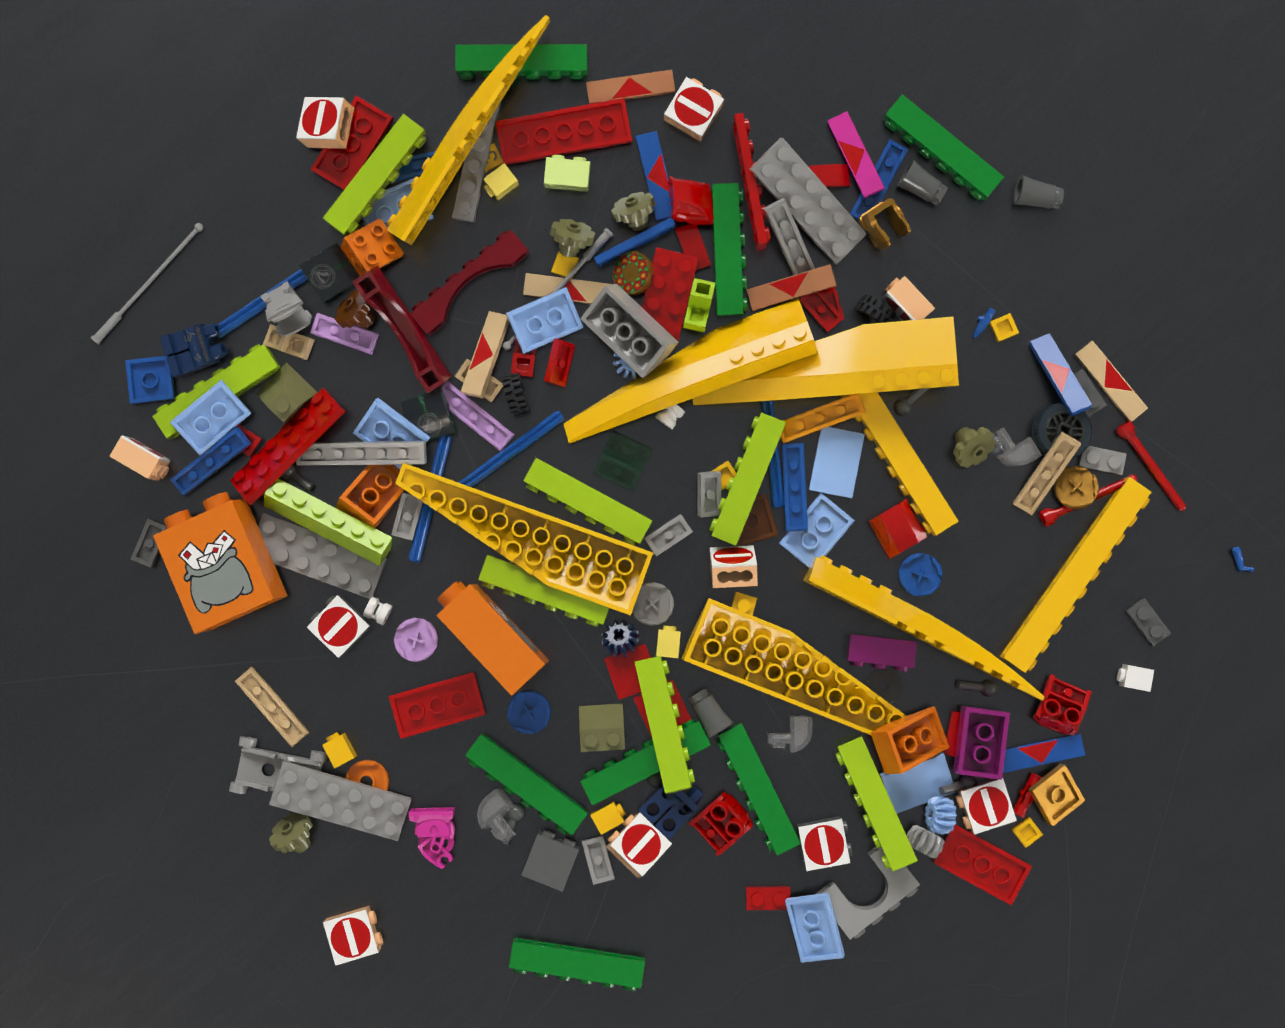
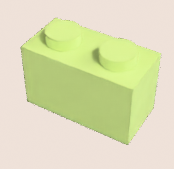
(567, 173)

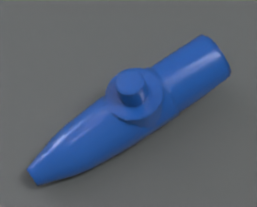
(983, 322)

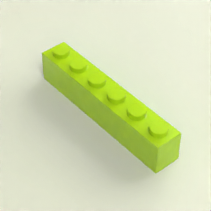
(375, 176)
(239, 377)
(748, 479)
(588, 501)
(328, 521)
(516, 580)
(663, 724)
(876, 804)

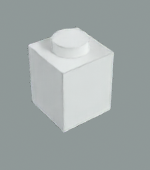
(1135, 677)

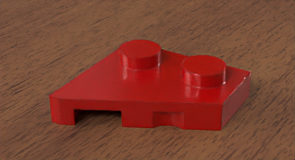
(824, 308)

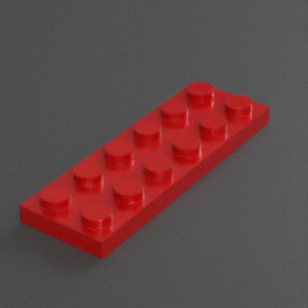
(564, 131)
(752, 190)
(286, 446)

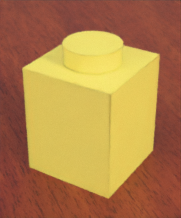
(500, 182)
(668, 642)

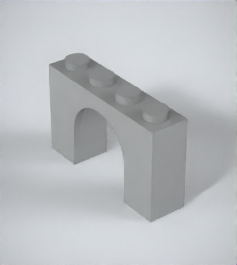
(855, 918)

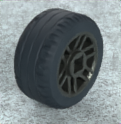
(1054, 419)

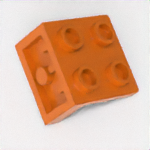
(371, 247)

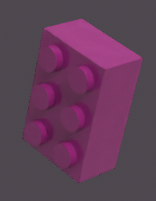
(981, 742)

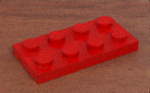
(365, 134)
(670, 289)
(437, 705)
(982, 864)

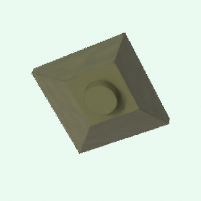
(286, 393)

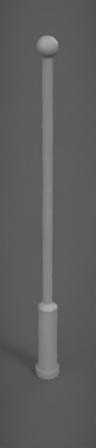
(596, 246)
(117, 316)

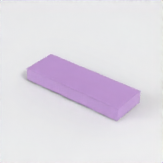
(351, 337)

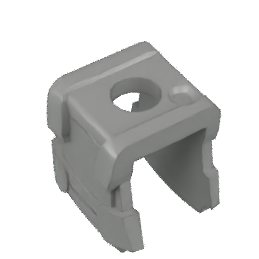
(286, 310)

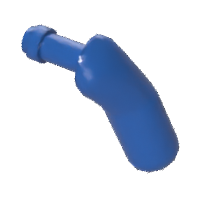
(1239, 560)

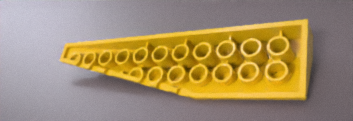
(459, 141)
(858, 362)
(708, 364)
(540, 544)
(910, 620)
(783, 667)

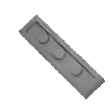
(789, 237)

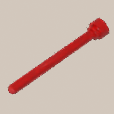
(1127, 431)
(1049, 516)

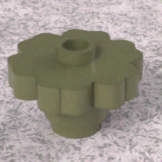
(634, 210)
(571, 236)
(973, 445)
(291, 833)

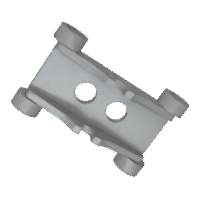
(253, 760)

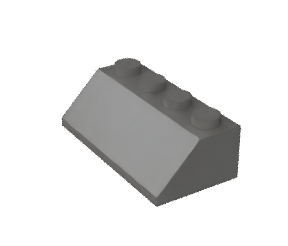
(629, 330)

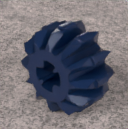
(622, 630)

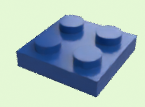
(149, 380)

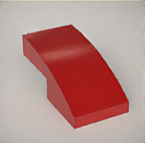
(832, 175)
(692, 244)
(523, 363)

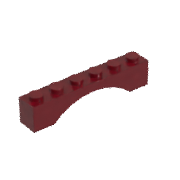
(502, 254)
(423, 358)

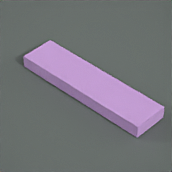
(476, 417)

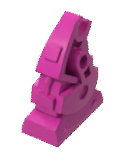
(432, 829)

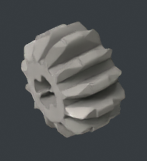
(925, 841)

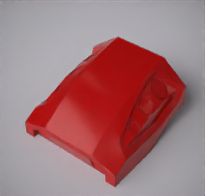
(691, 201)
(897, 529)
(1062, 706)
(722, 822)

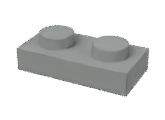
(1103, 460)
(708, 494)
(407, 517)
(668, 535)
(598, 859)

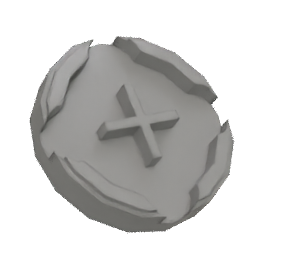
(653, 604)

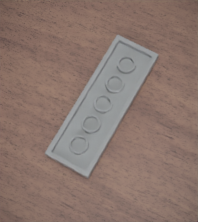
(808, 200)
(319, 557)
(340, 801)

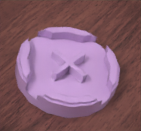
(416, 639)

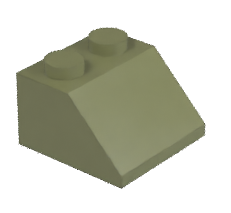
(601, 727)

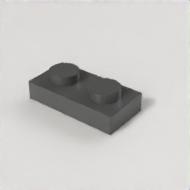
(1091, 392)
(146, 548)
(1148, 622)

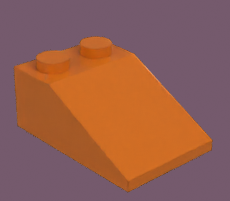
(372, 494)
(909, 741)

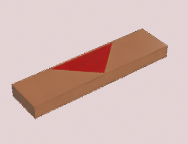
(631, 86)
(791, 287)

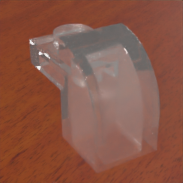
(1018, 454)
(799, 733)
(491, 814)

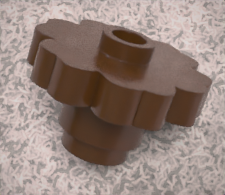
(354, 312)

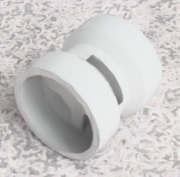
(669, 416)
(382, 610)

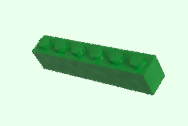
(544, 60)
(943, 148)
(727, 250)
(636, 765)
(527, 784)
(758, 788)
(577, 963)

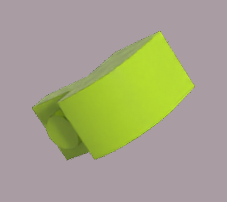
(699, 305)

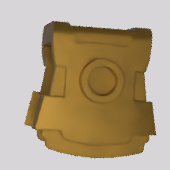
(894, 214)

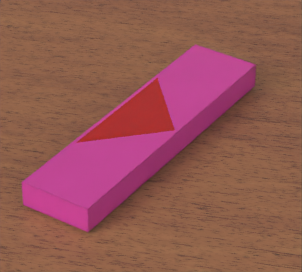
(855, 155)

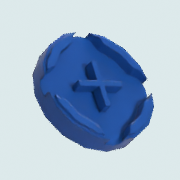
(920, 574)
(528, 712)

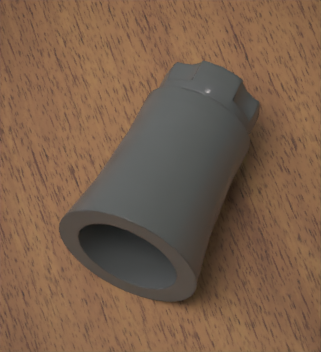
(922, 184)
(1037, 193)
(709, 713)

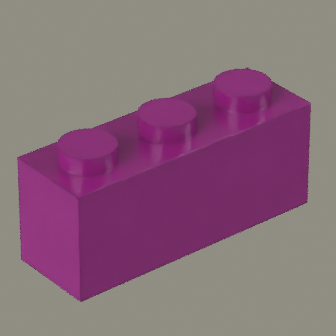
(881, 652)

